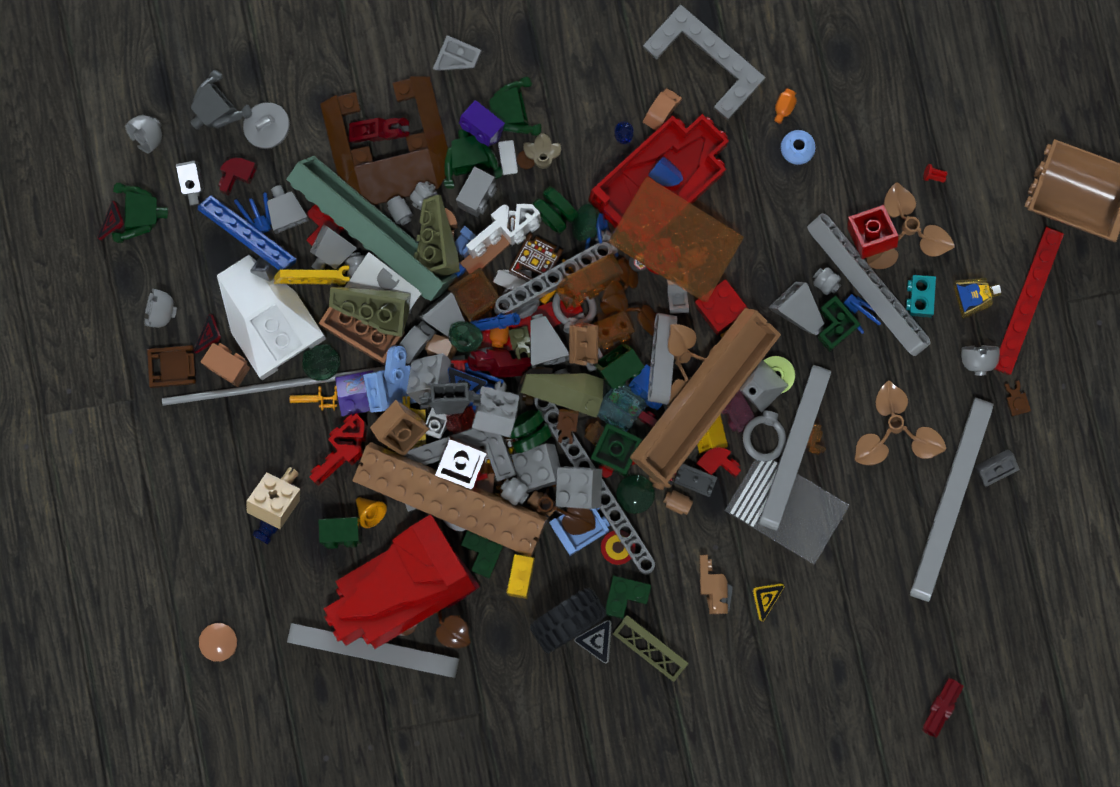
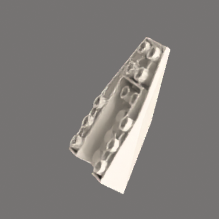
(266, 318)

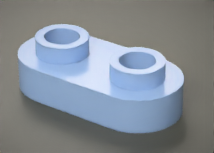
(395, 364)

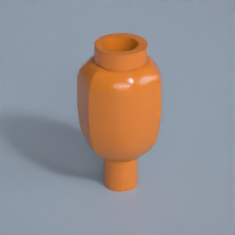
(785, 104)
(499, 337)

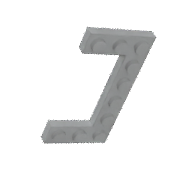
(684, 22)
(494, 445)

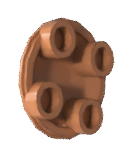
(217, 642)

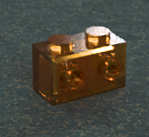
(614, 329)

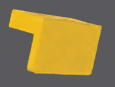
(713, 438)

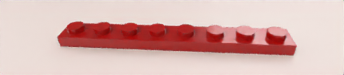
(1028, 300)

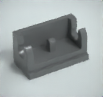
(695, 480)

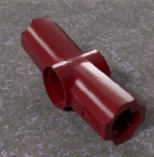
(942, 707)

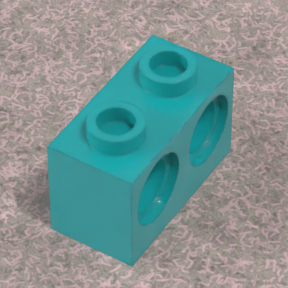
(927, 296)

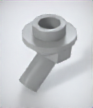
(605, 238)

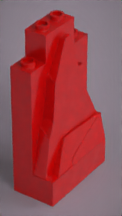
(688, 149)
(398, 587)

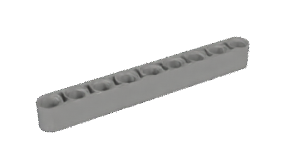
(869, 284)
(794, 447)
(385, 653)

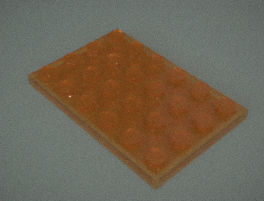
(676, 239)

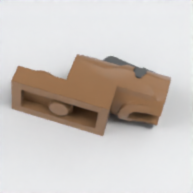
(715, 587)

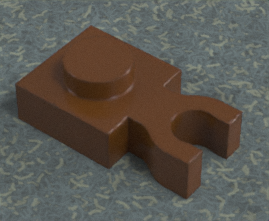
(1017, 402)
(567, 423)

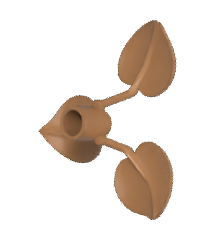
(934, 239)
(679, 342)
(894, 401)

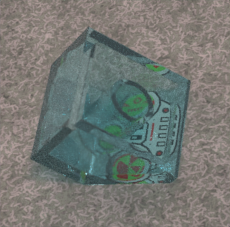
(621, 408)

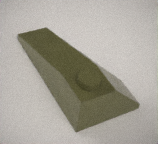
(436, 243)
(376, 308)
(573, 391)

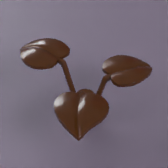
(616, 300)
(576, 520)
(452, 633)

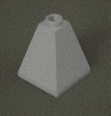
(799, 308)
(443, 314)
(545, 344)
(763, 386)

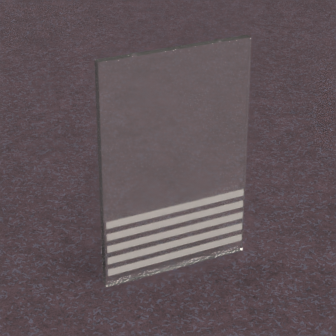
(807, 518)

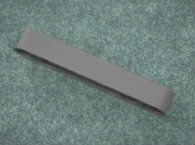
(543, 281)

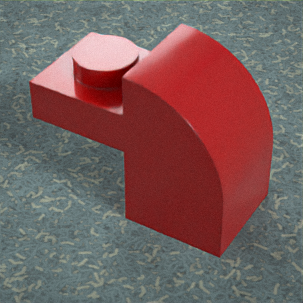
(718, 457)

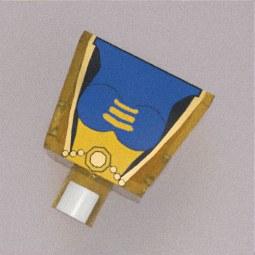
(974, 295)

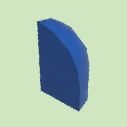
(666, 173)

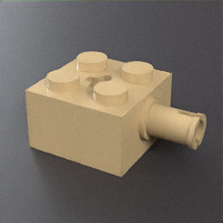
(274, 498)

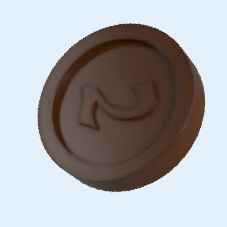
(524, 162)

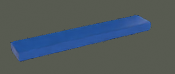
(246, 234)

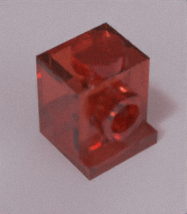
(458, 422)

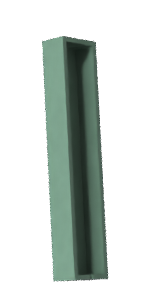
(366, 224)

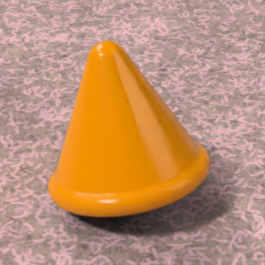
(370, 512)

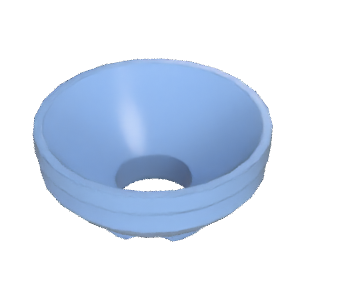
(798, 156)

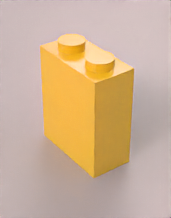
(521, 576)

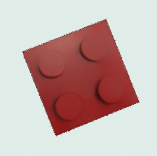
(872, 232)
(721, 308)

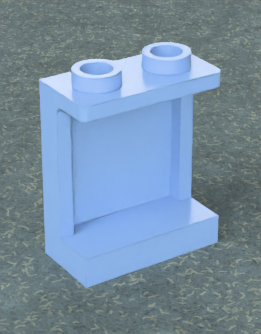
(383, 394)
(576, 542)

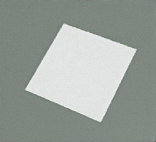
(366, 278)

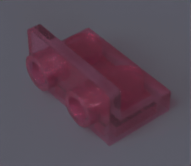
(738, 413)

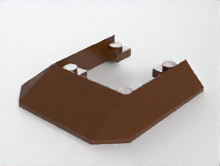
(395, 175)

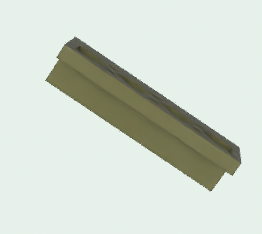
(644, 634)

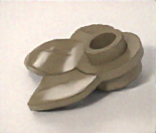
(542, 148)

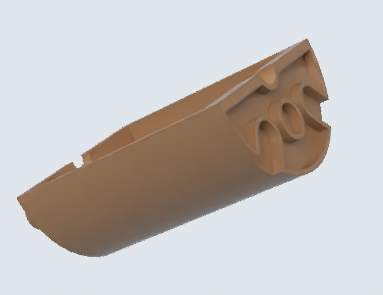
(1077, 190)

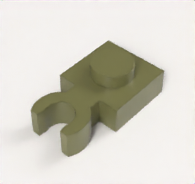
(520, 341)

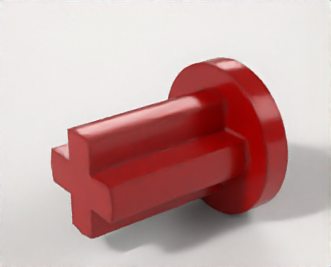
(934, 174)
(459, 364)

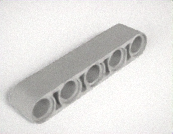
(661, 360)

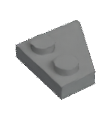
(456, 55)

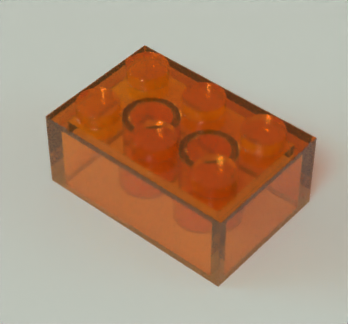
(588, 281)

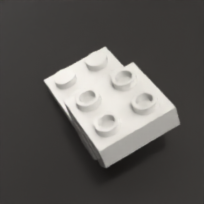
(526, 220)

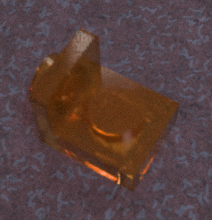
(594, 432)
(814, 437)

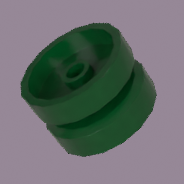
(554, 210)
(529, 431)

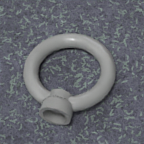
(570, 321)
(768, 418)

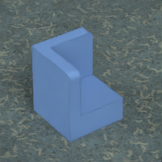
(465, 237)

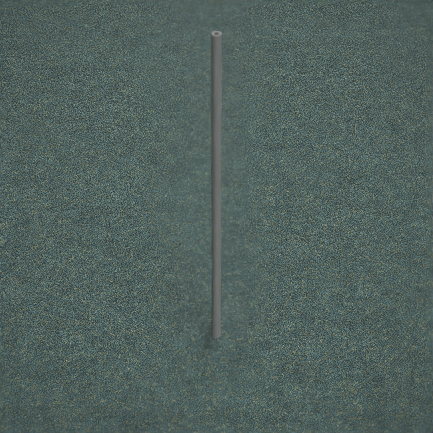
(263, 387)

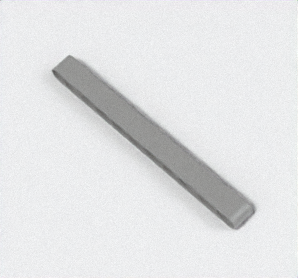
(951, 499)
(623, 522)

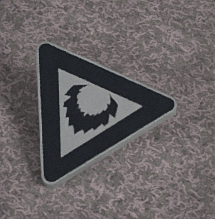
(597, 641)

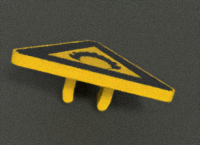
(765, 598)

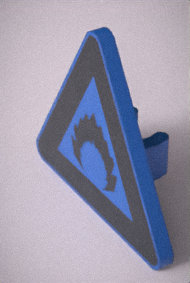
(474, 383)

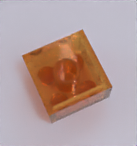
(474, 295)

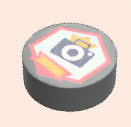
(636, 265)

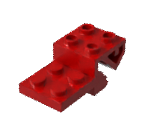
(353, 430)

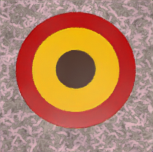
(613, 549)

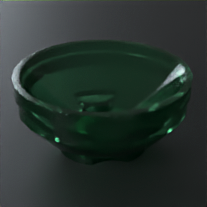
(465, 332)

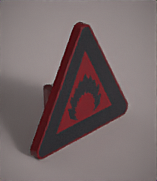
(112, 221)
(209, 335)

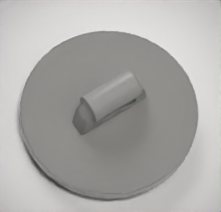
(267, 125)

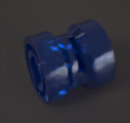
(623, 129)
(265, 532)

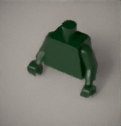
(510, 108)
(466, 154)
(140, 212)

